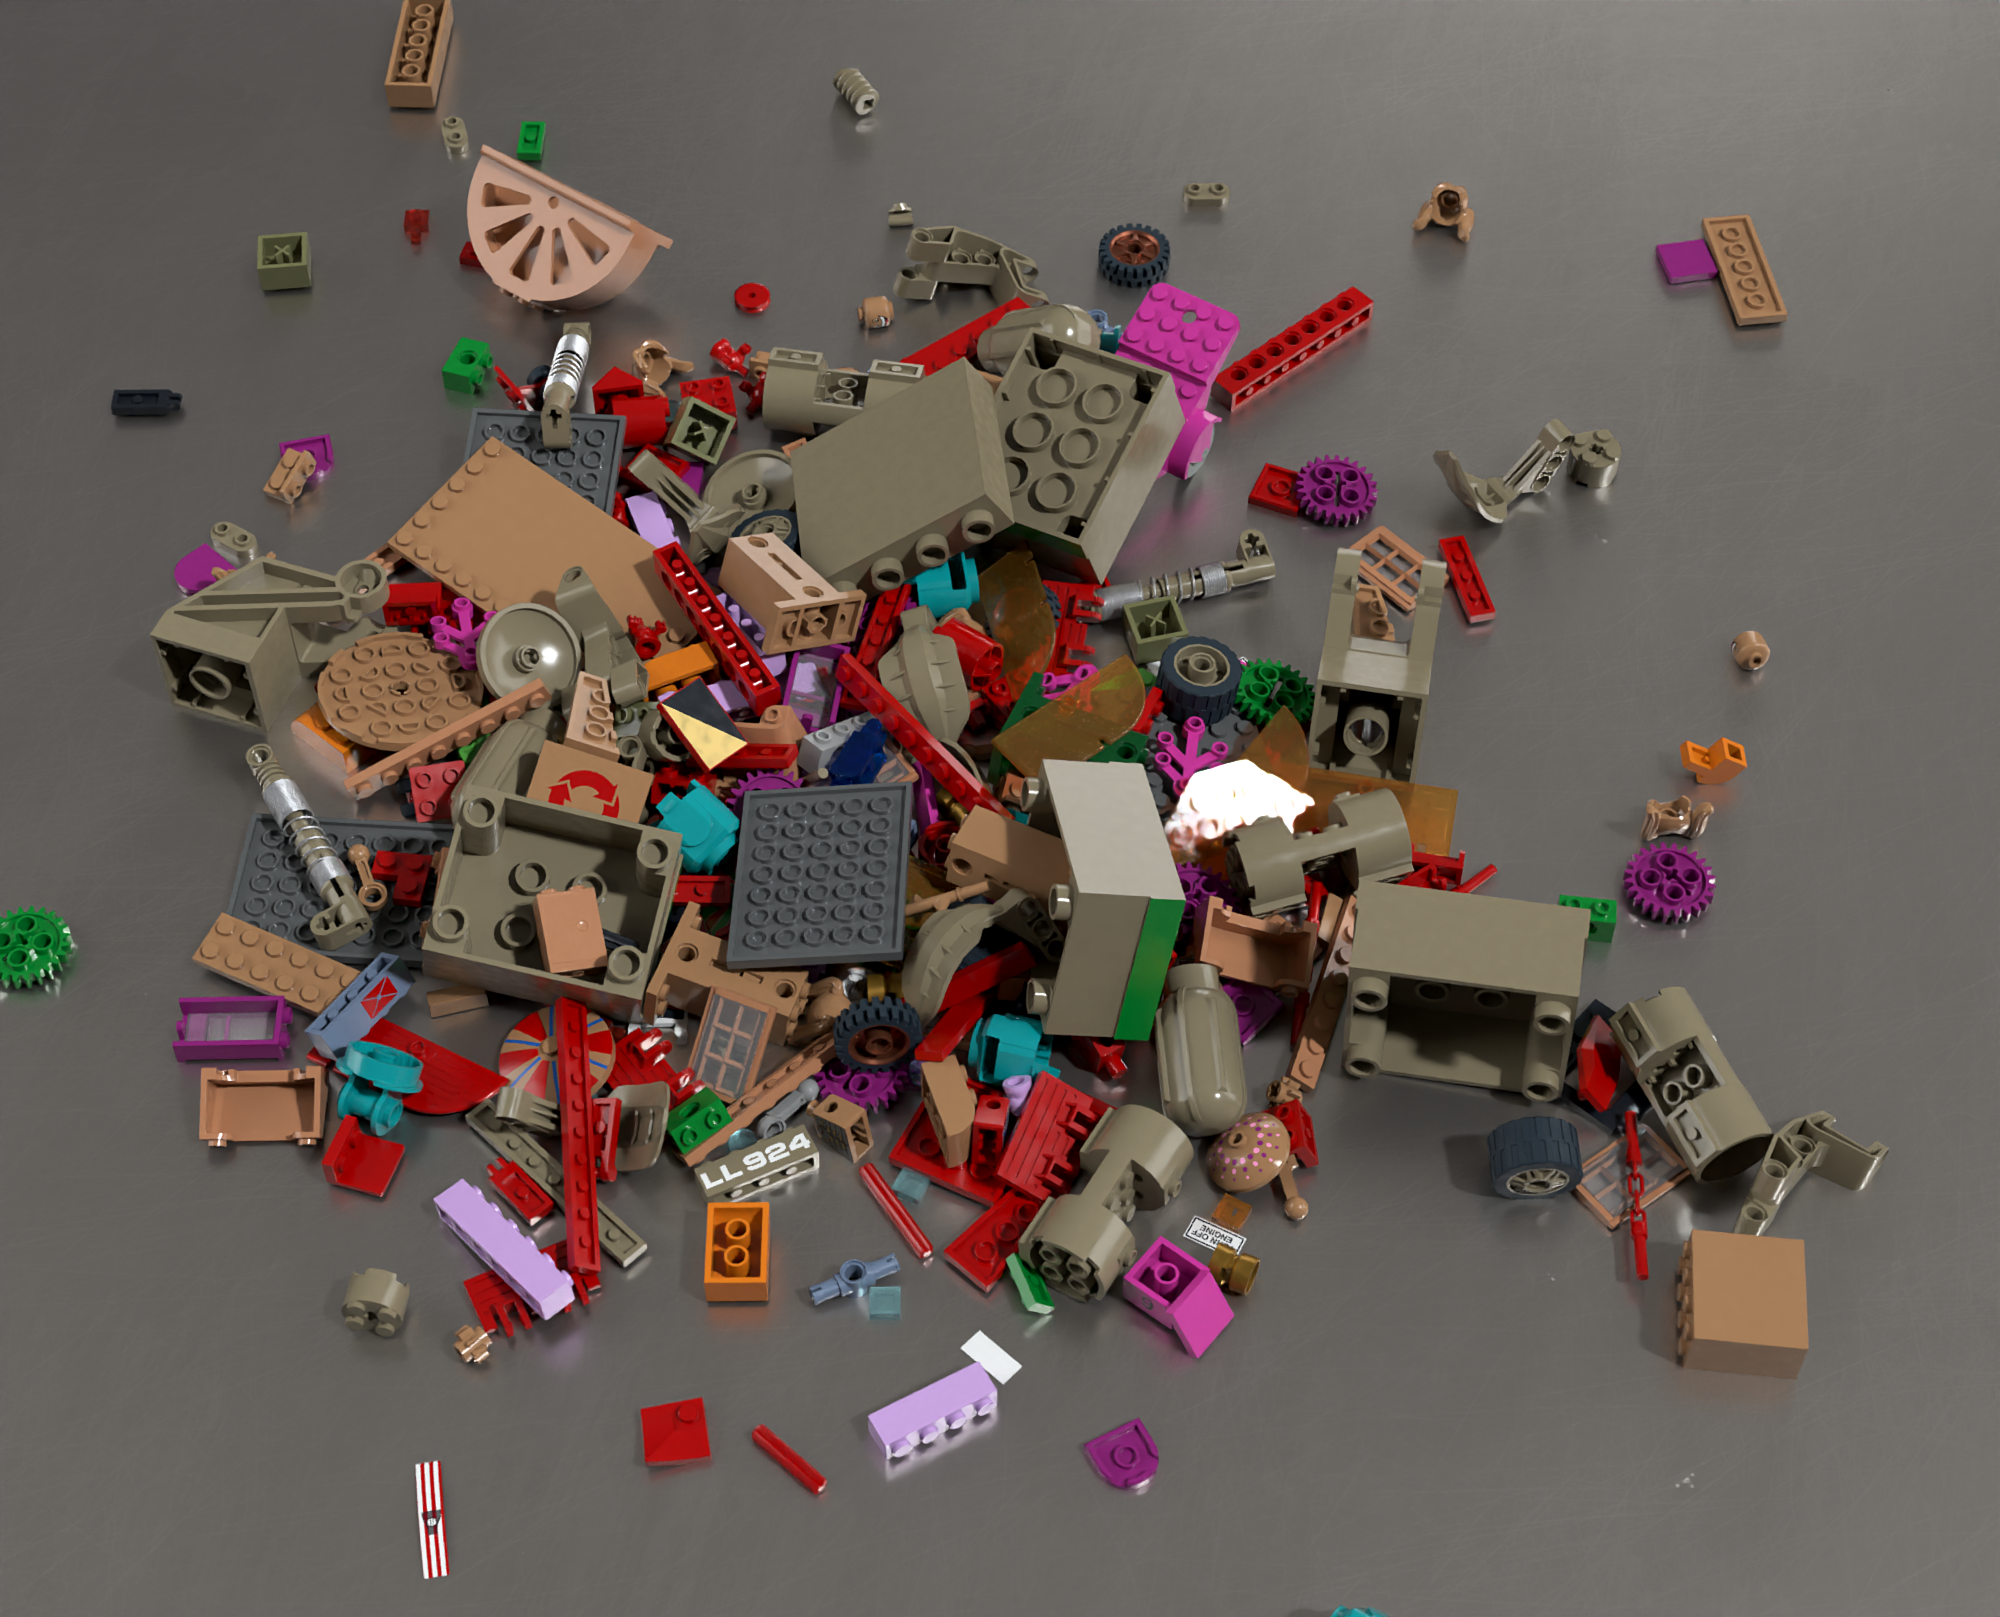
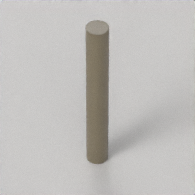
(814, 777)

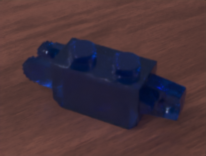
(860, 757)

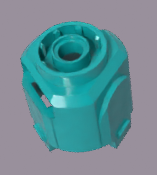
(947, 585)
(706, 827)
(1010, 1048)

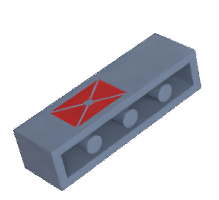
(360, 1005)

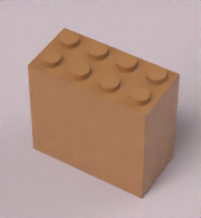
(1743, 1304)

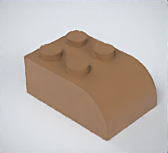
(949, 1107)

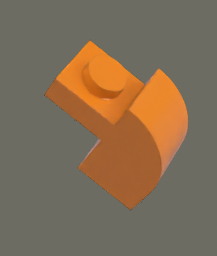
(1717, 763)

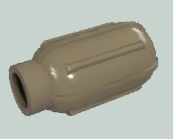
(1001, 342)
(510, 755)
(1199, 1052)

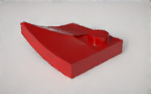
(676, 1433)

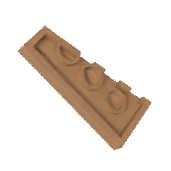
(1370, 614)
(590, 719)

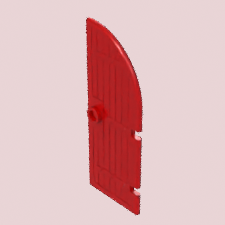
(447, 1078)

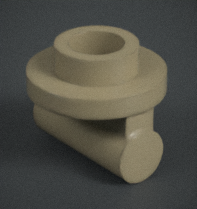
(900, 215)

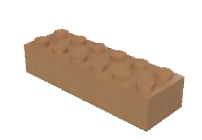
(419, 53)

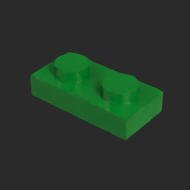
(531, 140)
(1030, 1285)

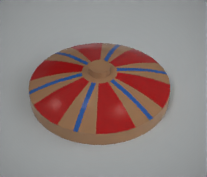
(531, 1054)

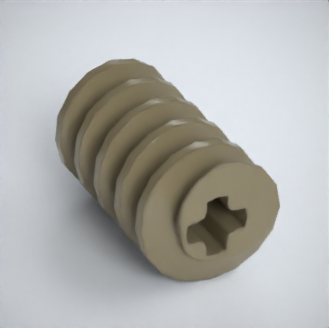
(856, 90)

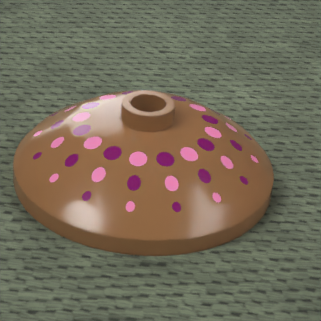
(1248, 1153)

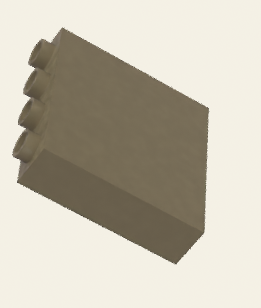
(903, 483)

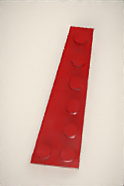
(960, 342)
(993, 1237)

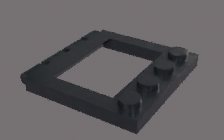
(1632, 1099)

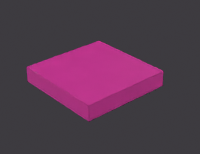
(1199, 1313)

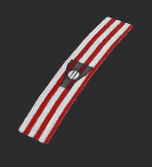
(431, 1520)

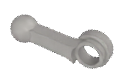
(805, 1092)

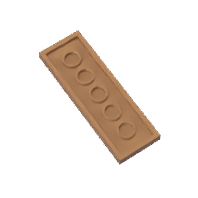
(1744, 270)
(273, 965)

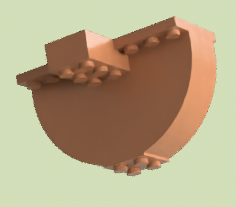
(551, 240)

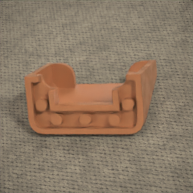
(776, 726)
(1254, 948)
(263, 1105)

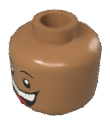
(876, 312)
(1750, 650)

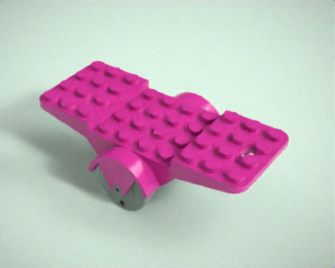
(1191, 355)

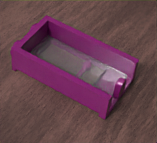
(813, 687)
(233, 1028)

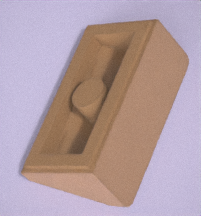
(1329, 920)
(455, 999)

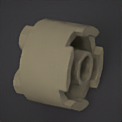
(1594, 458)
(661, 740)
(375, 1302)

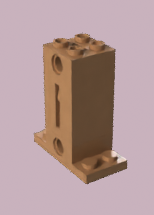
(787, 595)
(1007, 857)
(699, 960)

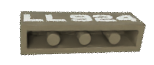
(757, 1166)

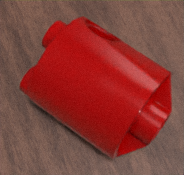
(644, 419)
(978, 654)

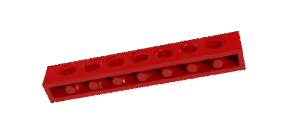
(1291, 348)
(716, 628)

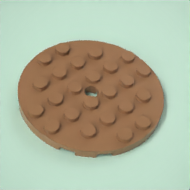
(362, 699)

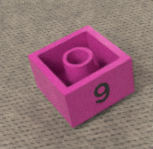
(1160, 1278)

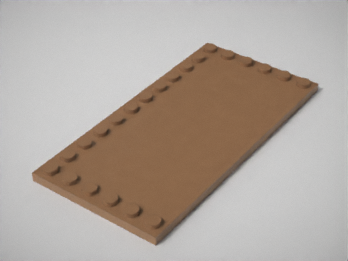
(511, 532)

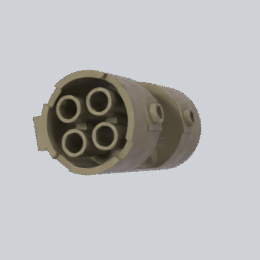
(807, 394)
(1363, 837)
(1691, 1085)
(1083, 1237)

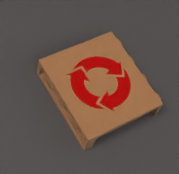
(589, 783)

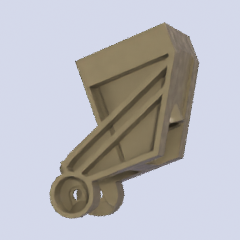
(257, 634)
(1370, 688)

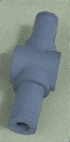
(843, 1286)

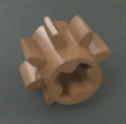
(724, 787)
(1283, 1091)
(472, 1344)

